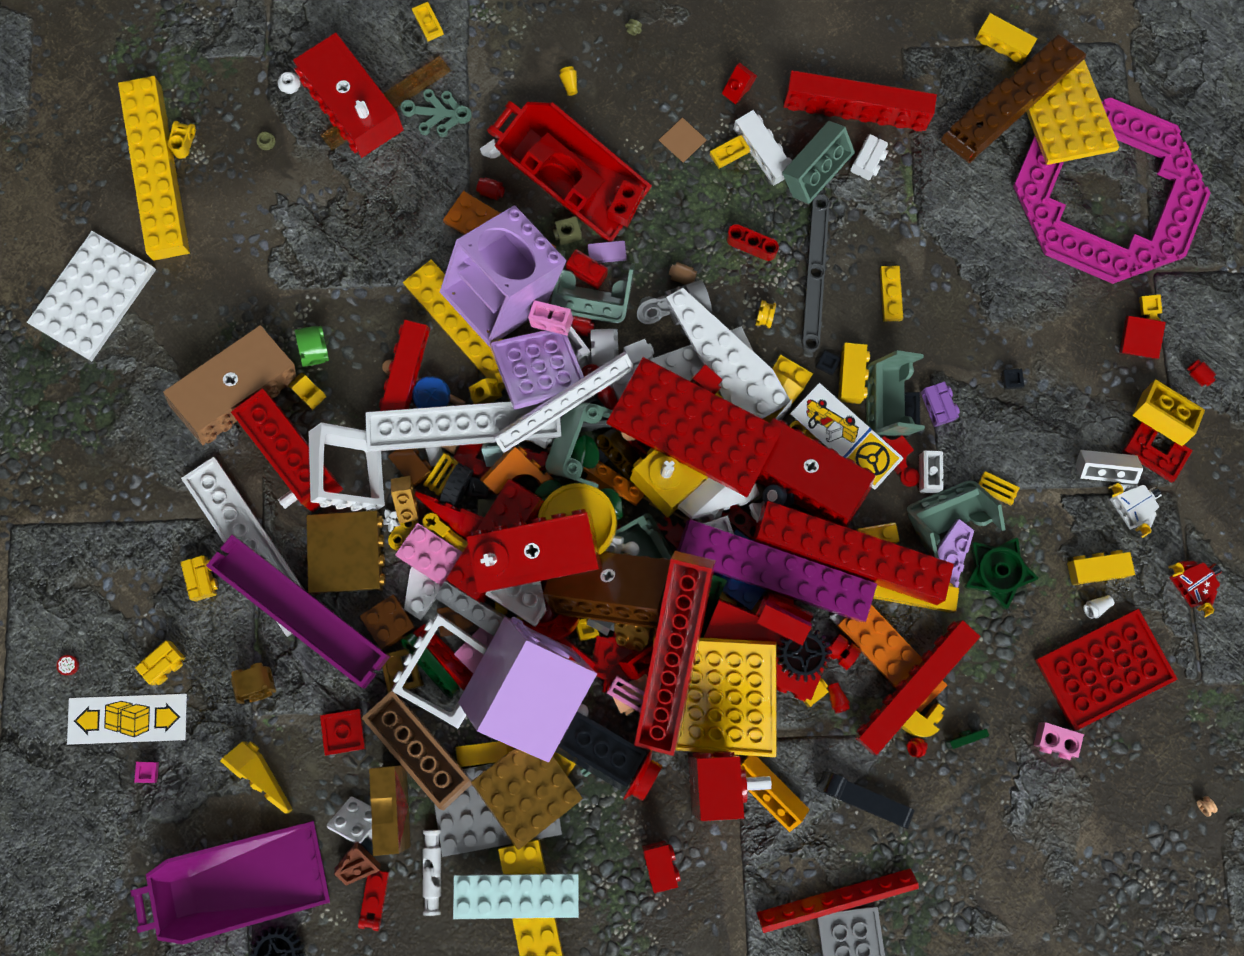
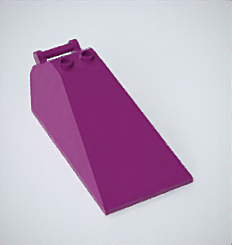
(234, 885)

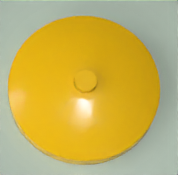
(583, 496)

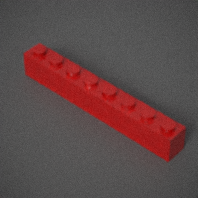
(917, 686)

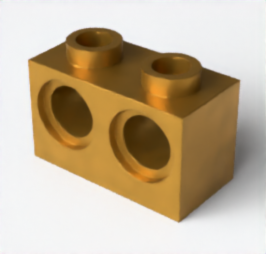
(404, 499)

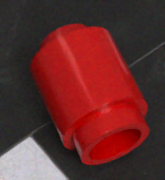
(490, 188)
(582, 325)
(1201, 373)

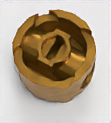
(634, 636)
(252, 683)

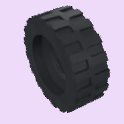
(456, 485)

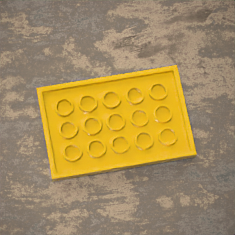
(1072, 120)

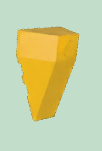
(250, 764)

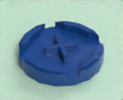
(431, 393)

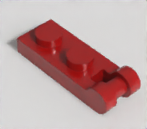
(374, 900)

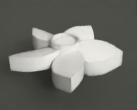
(390, 519)

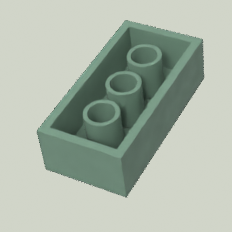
(818, 162)

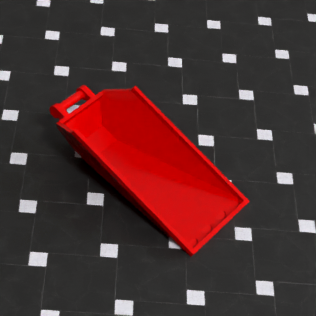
(542, 118)

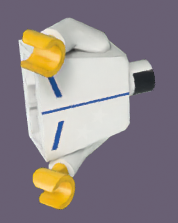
(1136, 505)

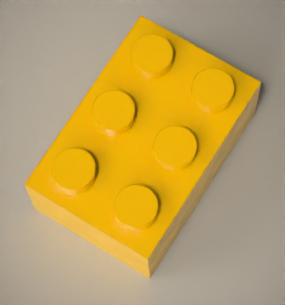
(1168, 412)

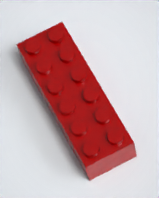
(511, 506)

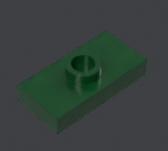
(966, 737)

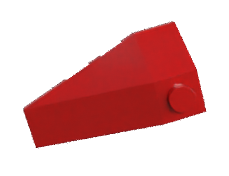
(461, 521)

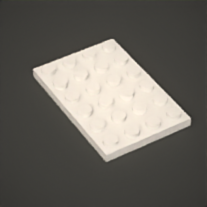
(91, 296)

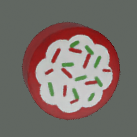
(67, 665)

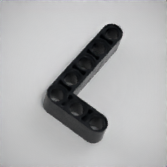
(864, 799)

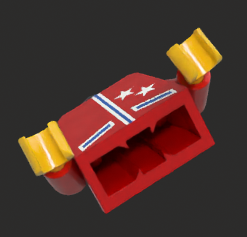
(1197, 583)

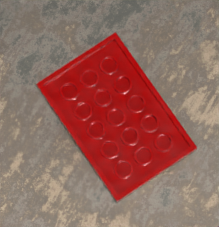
(1106, 670)

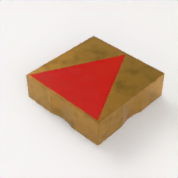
(389, 810)

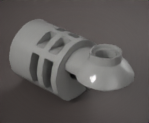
(653, 309)

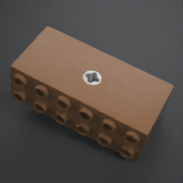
(226, 381)

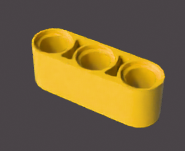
(481, 753)

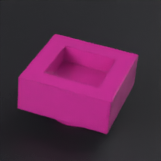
(146, 772)

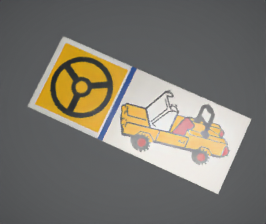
(846, 433)

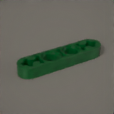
(432, 668)

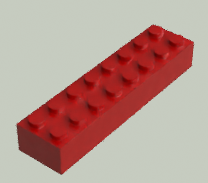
(859, 101)

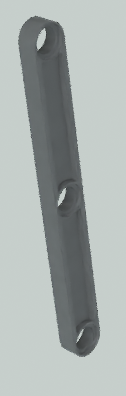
(815, 285)

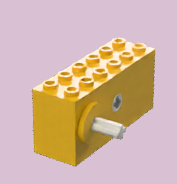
(665, 480)

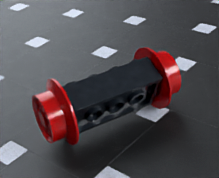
(609, 757)

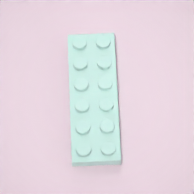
(516, 896)

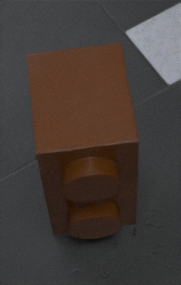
(411, 465)

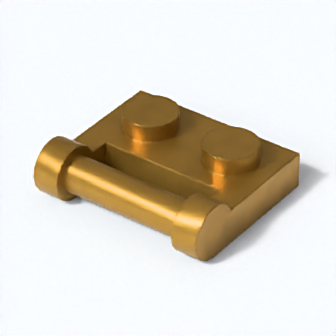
(394, 665)

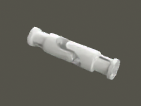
(432, 886)

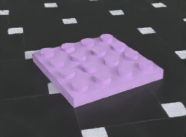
(536, 366)

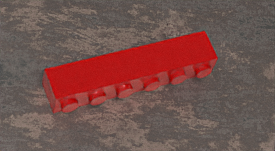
(405, 366)

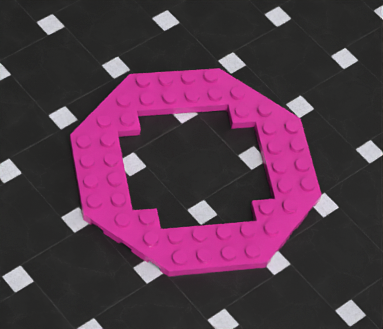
(1096, 255)

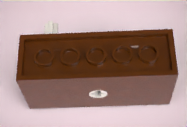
(621, 592)

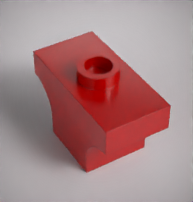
(739, 83)
(902, 447)

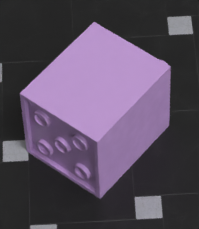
(500, 274)
(526, 689)

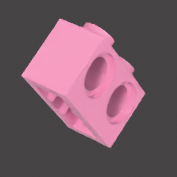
(550, 317)
(1059, 736)

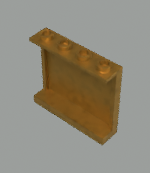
(345, 552)

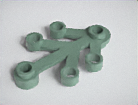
(438, 112)

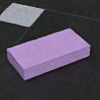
(607, 251)

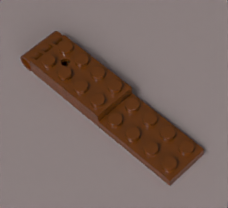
(1012, 99)

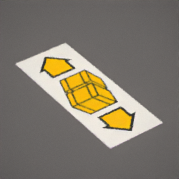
(127, 719)

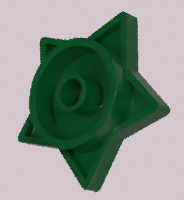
(1013, 571)

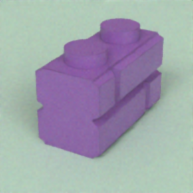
(940, 404)

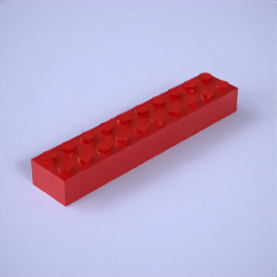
(854, 553)
(674, 652)

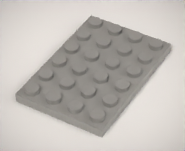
(471, 826)

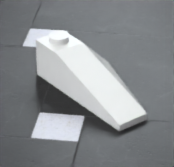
(711, 497)

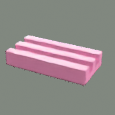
(618, 679)

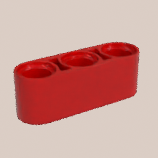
(757, 250)

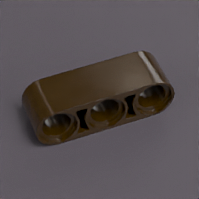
(618, 451)

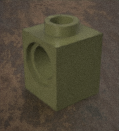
(571, 224)

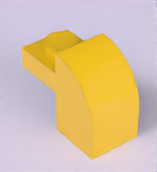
(307, 390)
(923, 726)

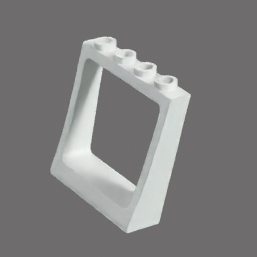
(348, 438)
(456, 716)

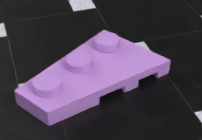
(954, 548)

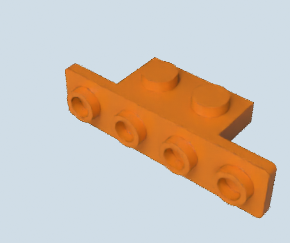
(610, 479)

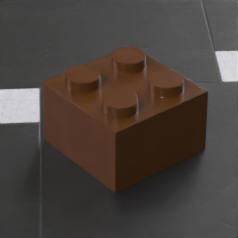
(388, 622)

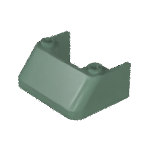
(591, 302)
(886, 394)
(559, 461)
(939, 512)

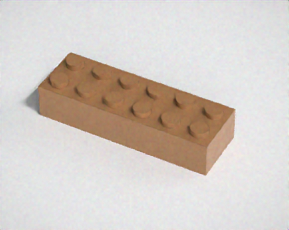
(417, 750)

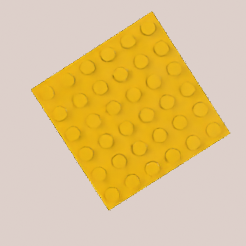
(732, 699)

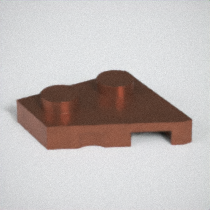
(356, 865)

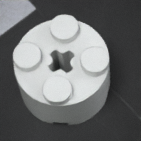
(603, 345)

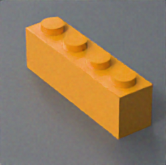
(779, 799)

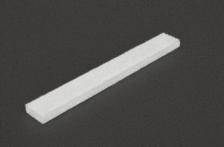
(563, 402)

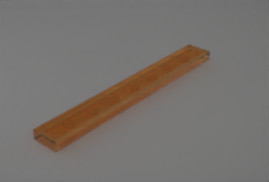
(400, 92)

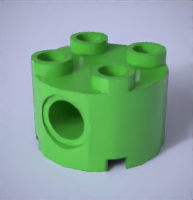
(311, 345)

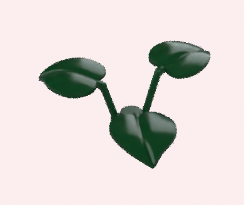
(588, 455)

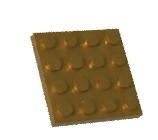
(525, 794)

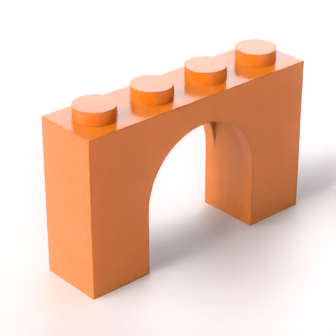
(511, 465)

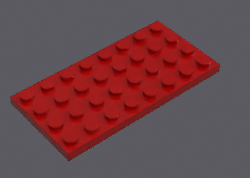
(694, 426)

